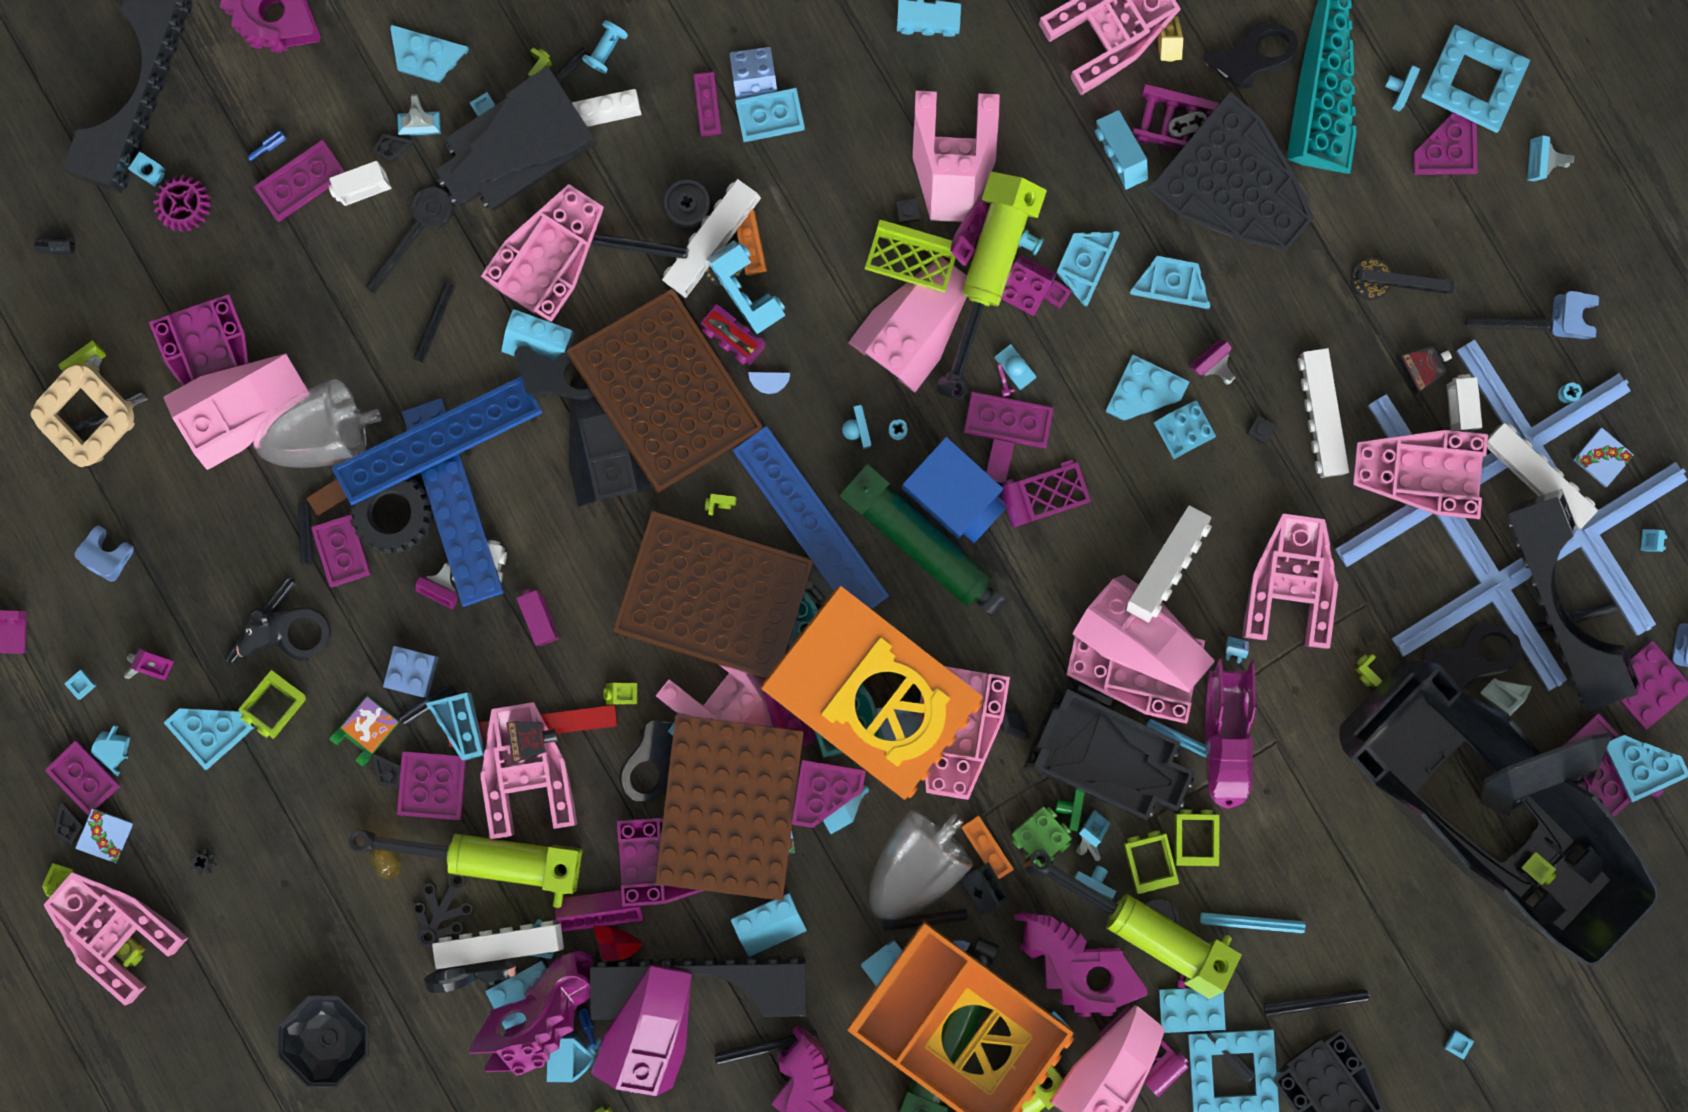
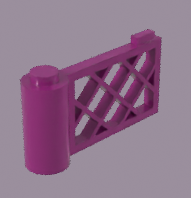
(1018, 502)
(1165, 1070)

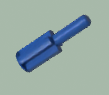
(268, 144)
(587, 1026)

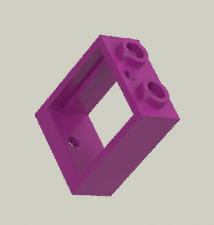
(537, 617)

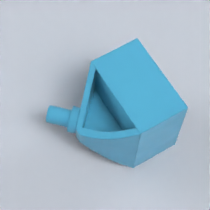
(845, 814)
(571, 1058)

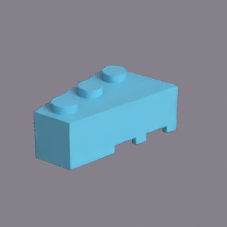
(928, 17)
(1122, 149)
(460, 724)

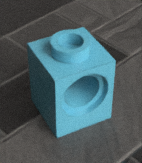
(139, 165)

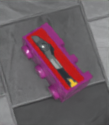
(732, 335)

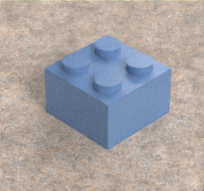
(410, 672)

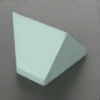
(1505, 696)

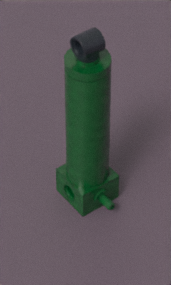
(920, 540)
(955, 1037)

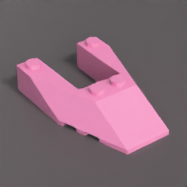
(1122, 27)
(953, 169)
(1298, 569)
(734, 700)
(502, 776)
(98, 924)

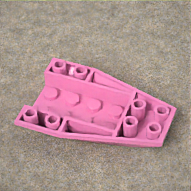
(546, 254)
(226, 407)
(1425, 470)
(1153, 648)
(1128, 685)
(964, 759)
(1114, 1068)

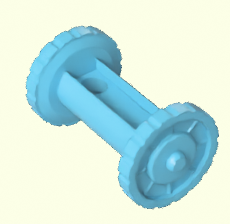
(605, 46)

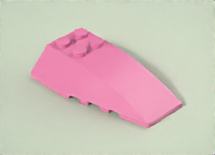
(913, 327)

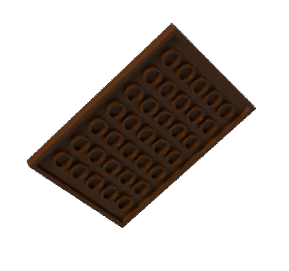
(664, 390)
(713, 596)
(729, 807)

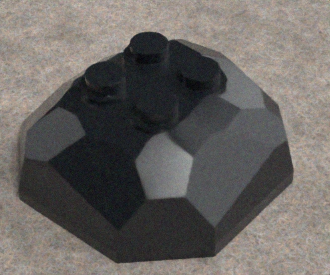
(323, 1041)

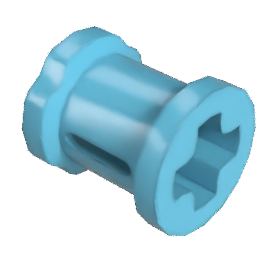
(1030, 242)
(1569, 387)
(896, 423)

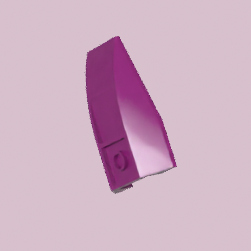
(201, 339)
(639, 858)
(648, 1034)

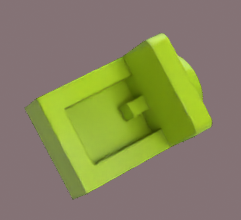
(543, 61)
(1367, 677)

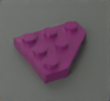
(1449, 149)
(824, 790)

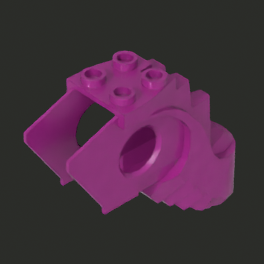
(291, 29)
(1227, 734)
(1068, 964)
(548, 1016)
(809, 1078)

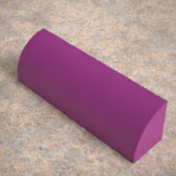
(595, 910)

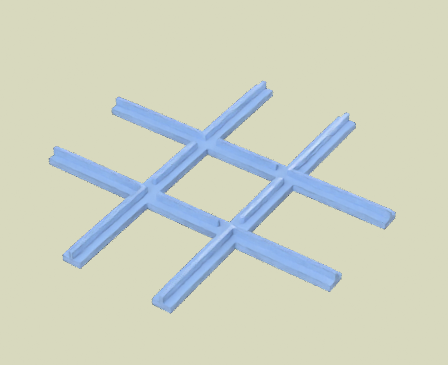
(1496, 585)

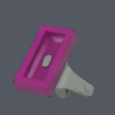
(1214, 362)
(438, 587)
(148, 664)

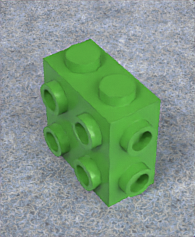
(1042, 833)

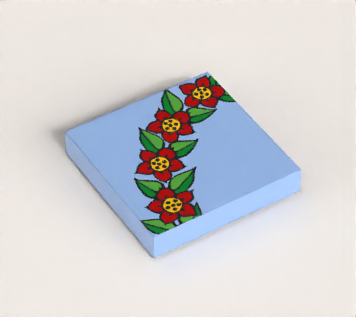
(1603, 457)
(104, 835)

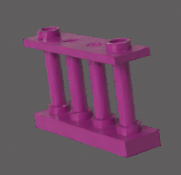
(1173, 100)

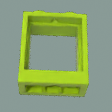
(283, 686)
(1186, 814)
(1157, 883)

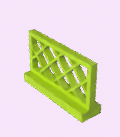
(915, 239)

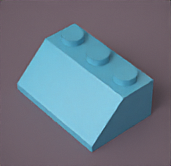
(539, 335)
(768, 924)

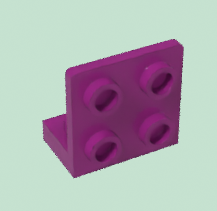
(1027, 285)
(13, 631)

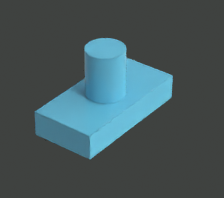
(1402, 87)
(1095, 881)

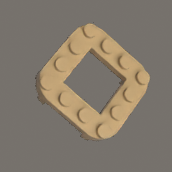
(103, 394)

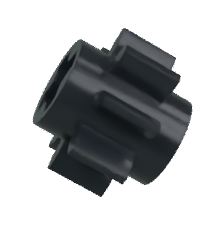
(198, 858)

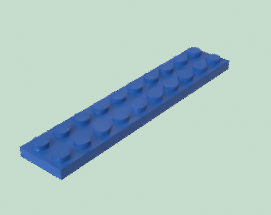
(435, 441)
(457, 518)
(808, 518)

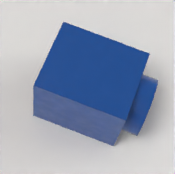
(956, 492)

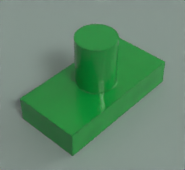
(1073, 808)

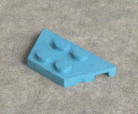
(424, 54)
(1085, 262)
(1173, 282)

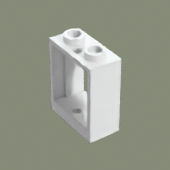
(359, 183)
(1464, 404)

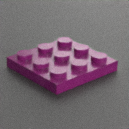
(1659, 686)
(431, 785)

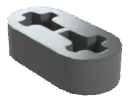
(1185, 120)

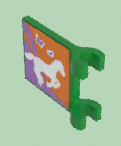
(366, 728)

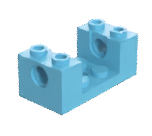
(757, 314)

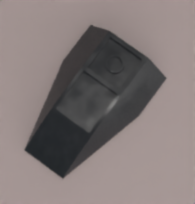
(598, 456)
(1328, 1078)

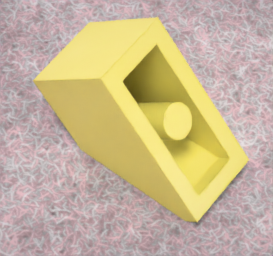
(1171, 41)

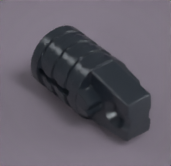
(55, 245)
(1093, 694)

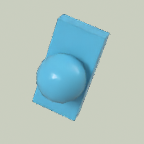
(1015, 367)
(857, 428)

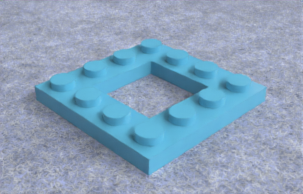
(1510, 64)
(1264, 1061)

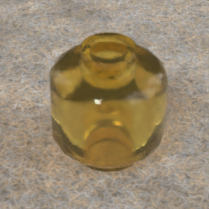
(386, 863)

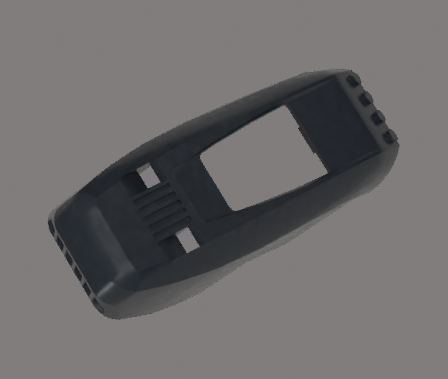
(1416, 725)

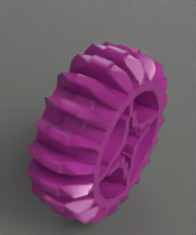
(194, 188)

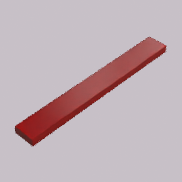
(570, 720)

